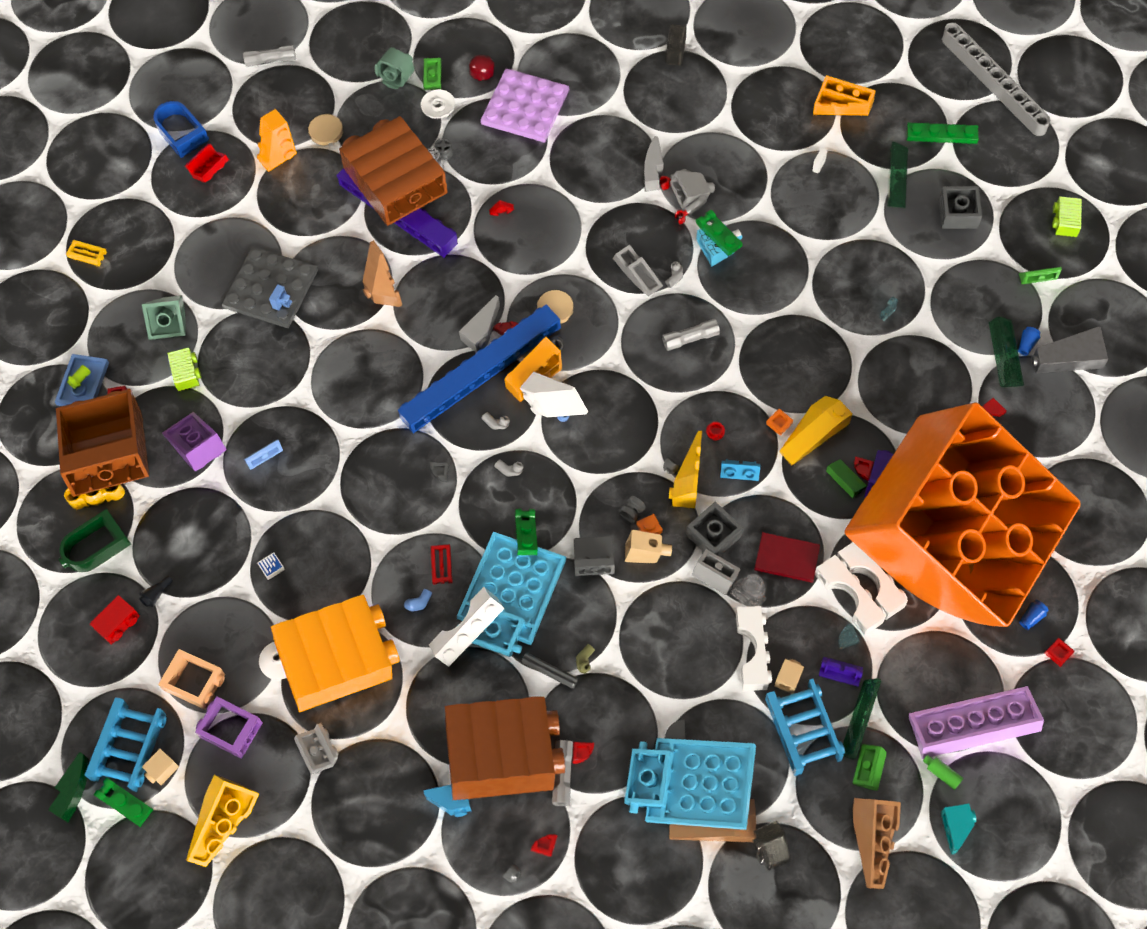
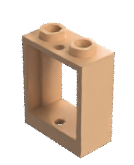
(176, 669)

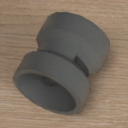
(632, 509)

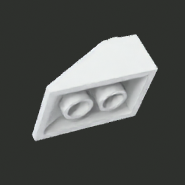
(551, 397)

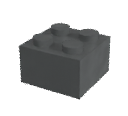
(960, 207)
(714, 530)

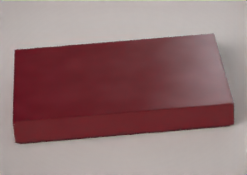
(787, 557)

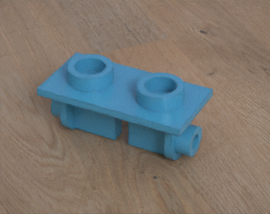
(733, 470)

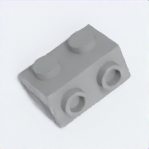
(316, 749)

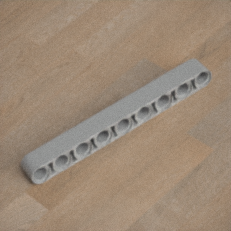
(996, 79)

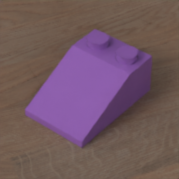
(194, 441)

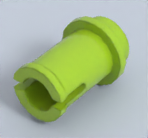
(76, 379)

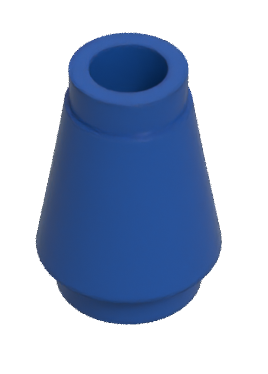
(1029, 338)
(1035, 612)

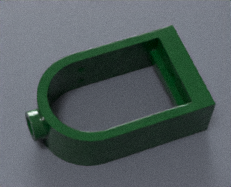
(89, 527)

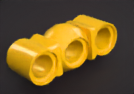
(87, 498)

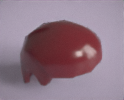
(481, 67)

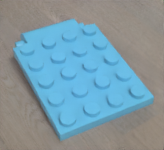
(522, 587)
(692, 782)

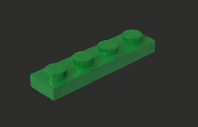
(942, 133)

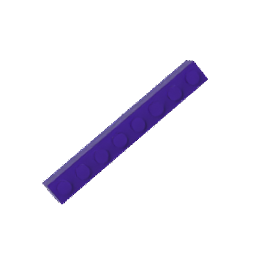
(418, 223)

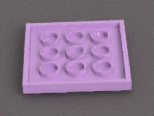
(525, 105)

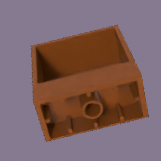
(393, 169)
(101, 442)
(502, 747)

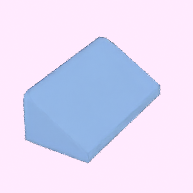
(263, 454)

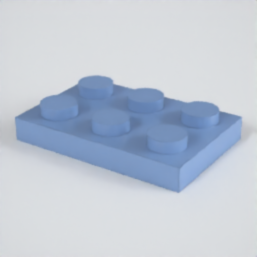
(89, 386)

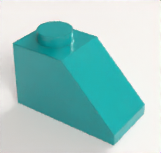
(958, 824)

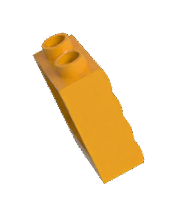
(334, 652)

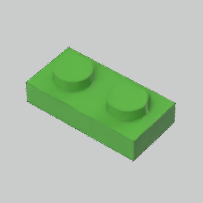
(432, 73)

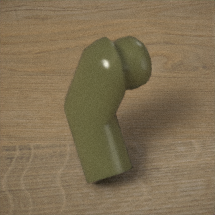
(582, 659)

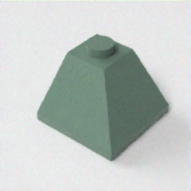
(165, 317)

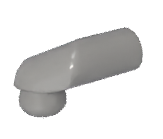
(677, 274)
(496, 424)
(513, 470)

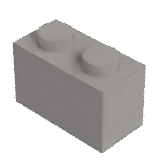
(715, 572)

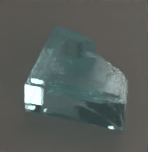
(890, 309)
(848, 637)

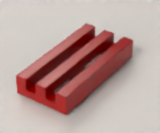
(442, 579)

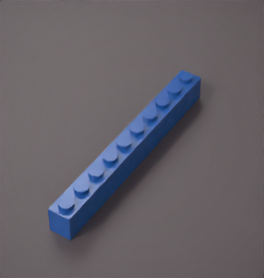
(479, 368)

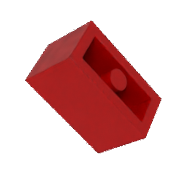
(115, 620)

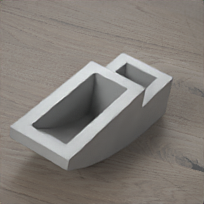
(653, 166)
(637, 270)

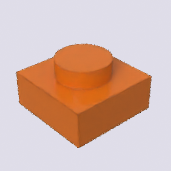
(779, 422)
(649, 524)

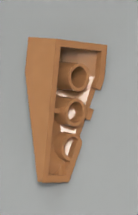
(377, 279)
(874, 831)
(687, 832)

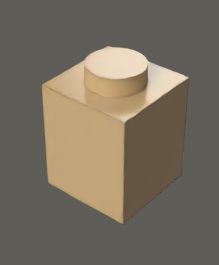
(789, 675)
(159, 767)

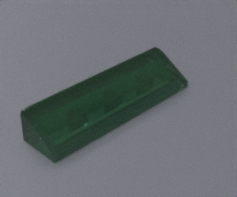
(897, 175)
(1006, 352)
(860, 717)

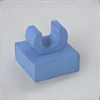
(279, 298)

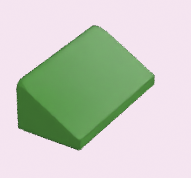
(1039, 275)
(846, 478)
(869, 767)

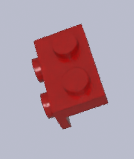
(206, 163)

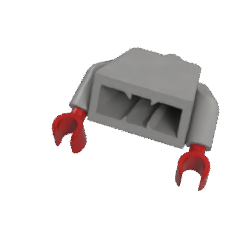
(689, 189)

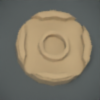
(325, 129)
(558, 302)

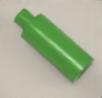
(943, 772)

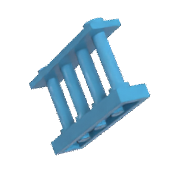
(111, 731)
(789, 741)

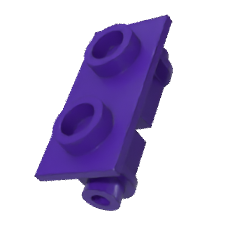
(841, 671)

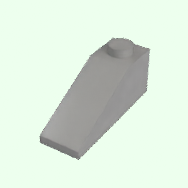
(479, 329)

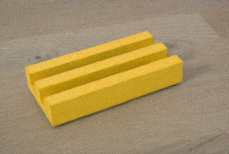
(89, 257)

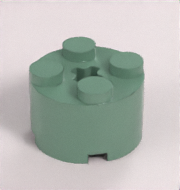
(394, 68)

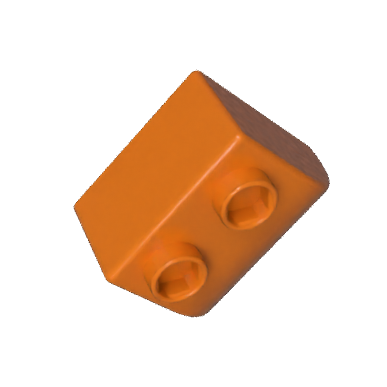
(962, 497)

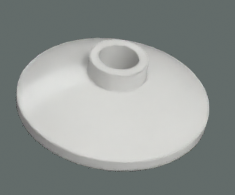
(440, 99)
(269, 666)

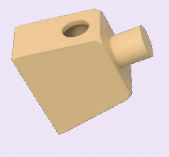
(645, 547)

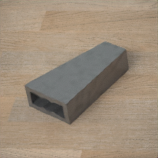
(1072, 353)

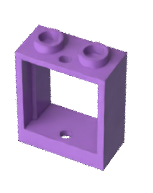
(244, 738)

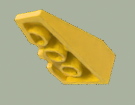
(817, 426)
(686, 481)
(220, 814)

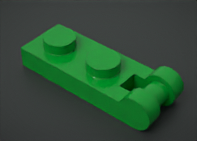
(719, 233)
(526, 532)
(124, 802)

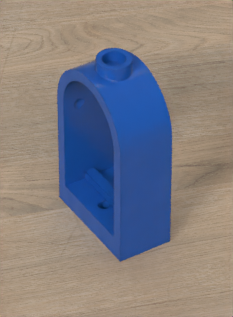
(188, 142)

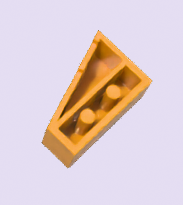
(843, 98)
(276, 141)
(543, 359)

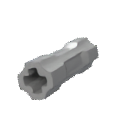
(283, 53)
(703, 330)
(562, 789)

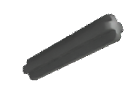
(549, 670)

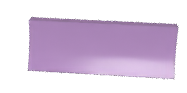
(976, 722)

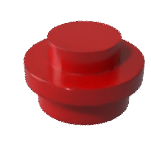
(715, 431)

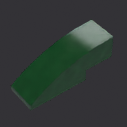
(71, 788)

